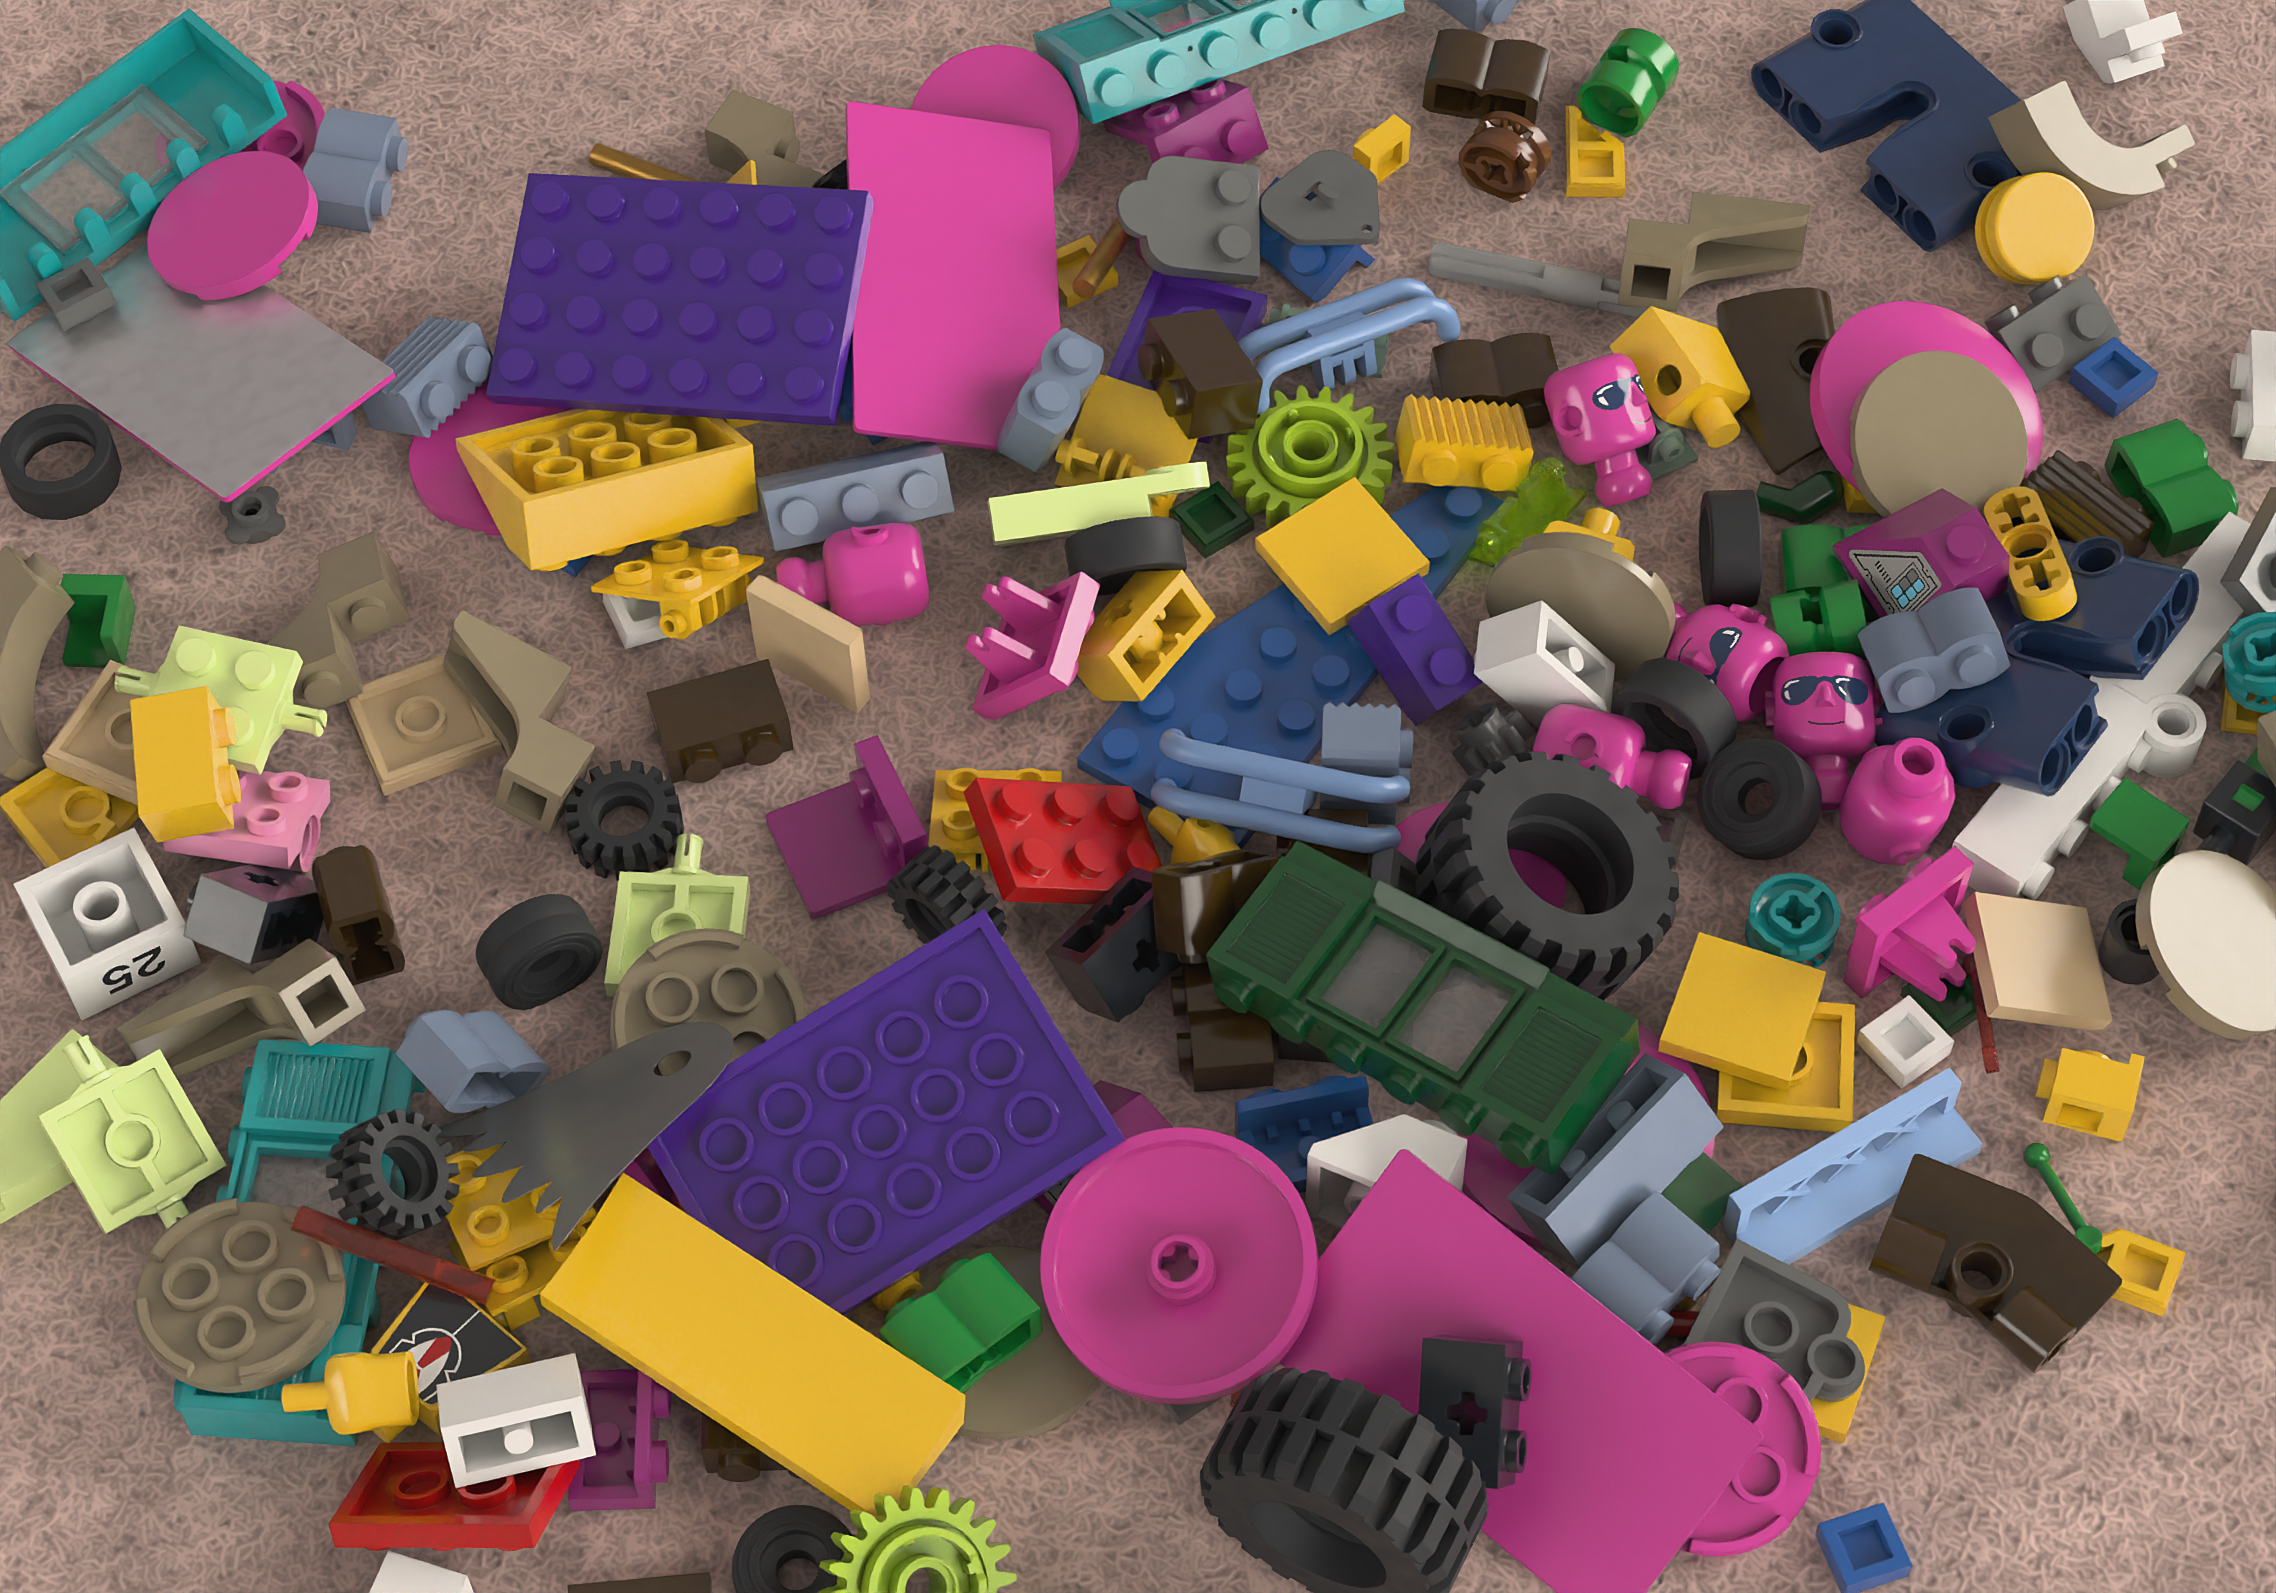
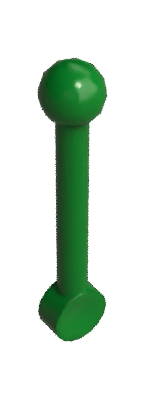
(2038, 1156)

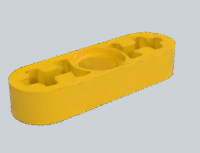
(2025, 572)

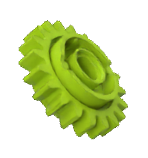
(1307, 451)
(915, 1538)

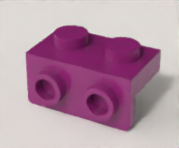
(625, 1431)

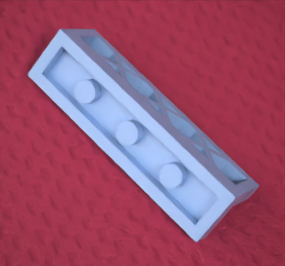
(1850, 1172)

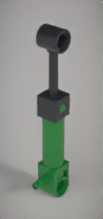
(2232, 821)

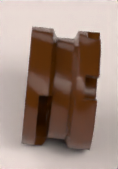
(1503, 159)

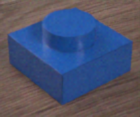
(2113, 377)
(1863, 1549)

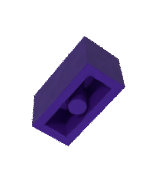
(1415, 649)

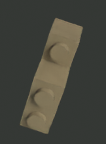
(760, 132)
(1721, 241)
(354, 599)
(517, 696)
(230, 1009)

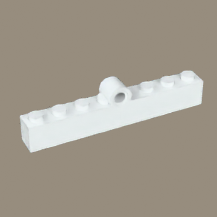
(2148, 729)

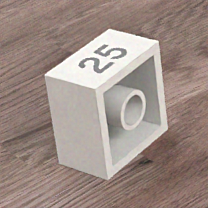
(107, 923)

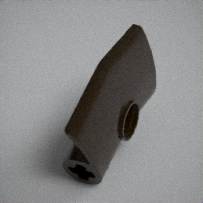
(1775, 346)
(2039, 1271)

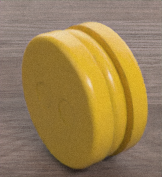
(2034, 228)

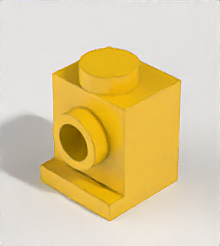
(2090, 1092)

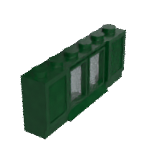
(1424, 1006)

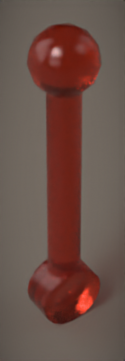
(1985, 1025)

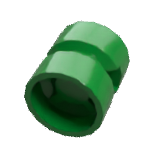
(1628, 82)
(1821, 622)

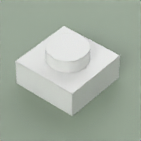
(634, 619)
(1905, 1041)

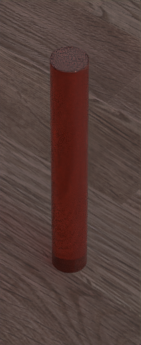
(393, 1254)

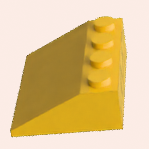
(608, 481)

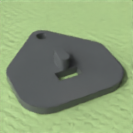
(1338, 213)

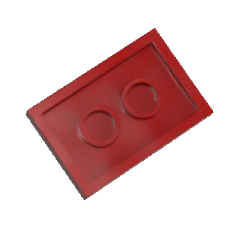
(1059, 838)
(412, 1502)

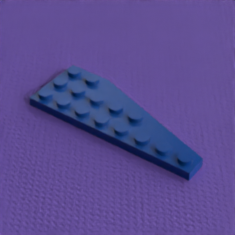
(1270, 672)

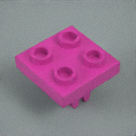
(1034, 643)
(1914, 930)

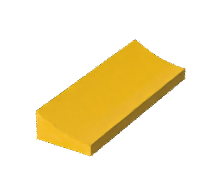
(753, 1350)

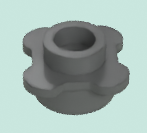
(257, 527)

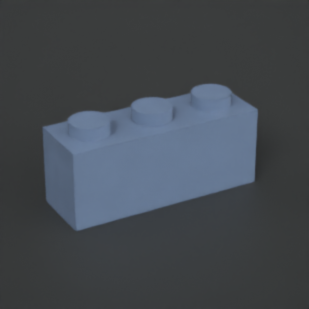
(854, 492)
(1627, 1152)

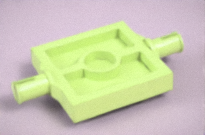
(241, 675)
(669, 903)
(130, 1139)

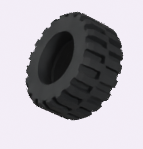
(1581, 828)
(1342, 1487)

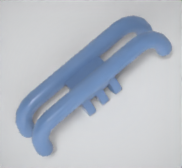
(1342, 333)
(1277, 795)

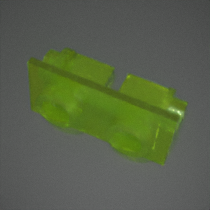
(1540, 501)

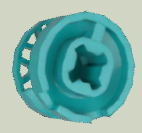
(2243, 656)
(1793, 918)

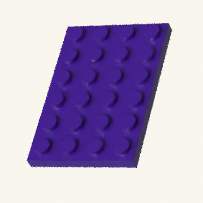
(681, 298)
(889, 1122)

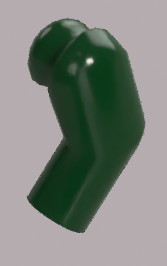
(1805, 500)

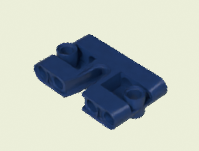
(1889, 66)
(2039, 713)

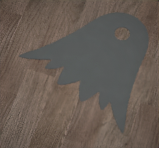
(594, 1119)

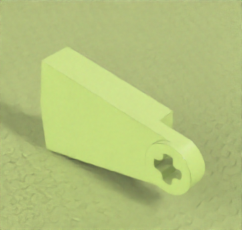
(1074, 508)
(27, 1158)

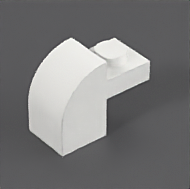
(2120, 36)

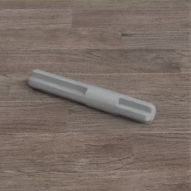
(1528, 277)

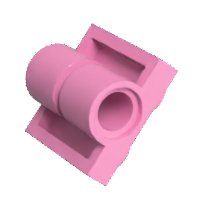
(273, 823)

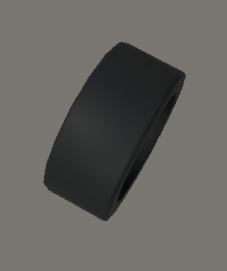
(67, 496)
(1122, 547)
(1730, 547)
(1689, 699)

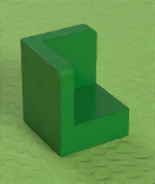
(98, 619)
(2141, 827)

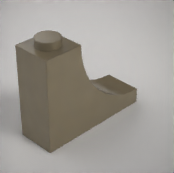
(29, 613)

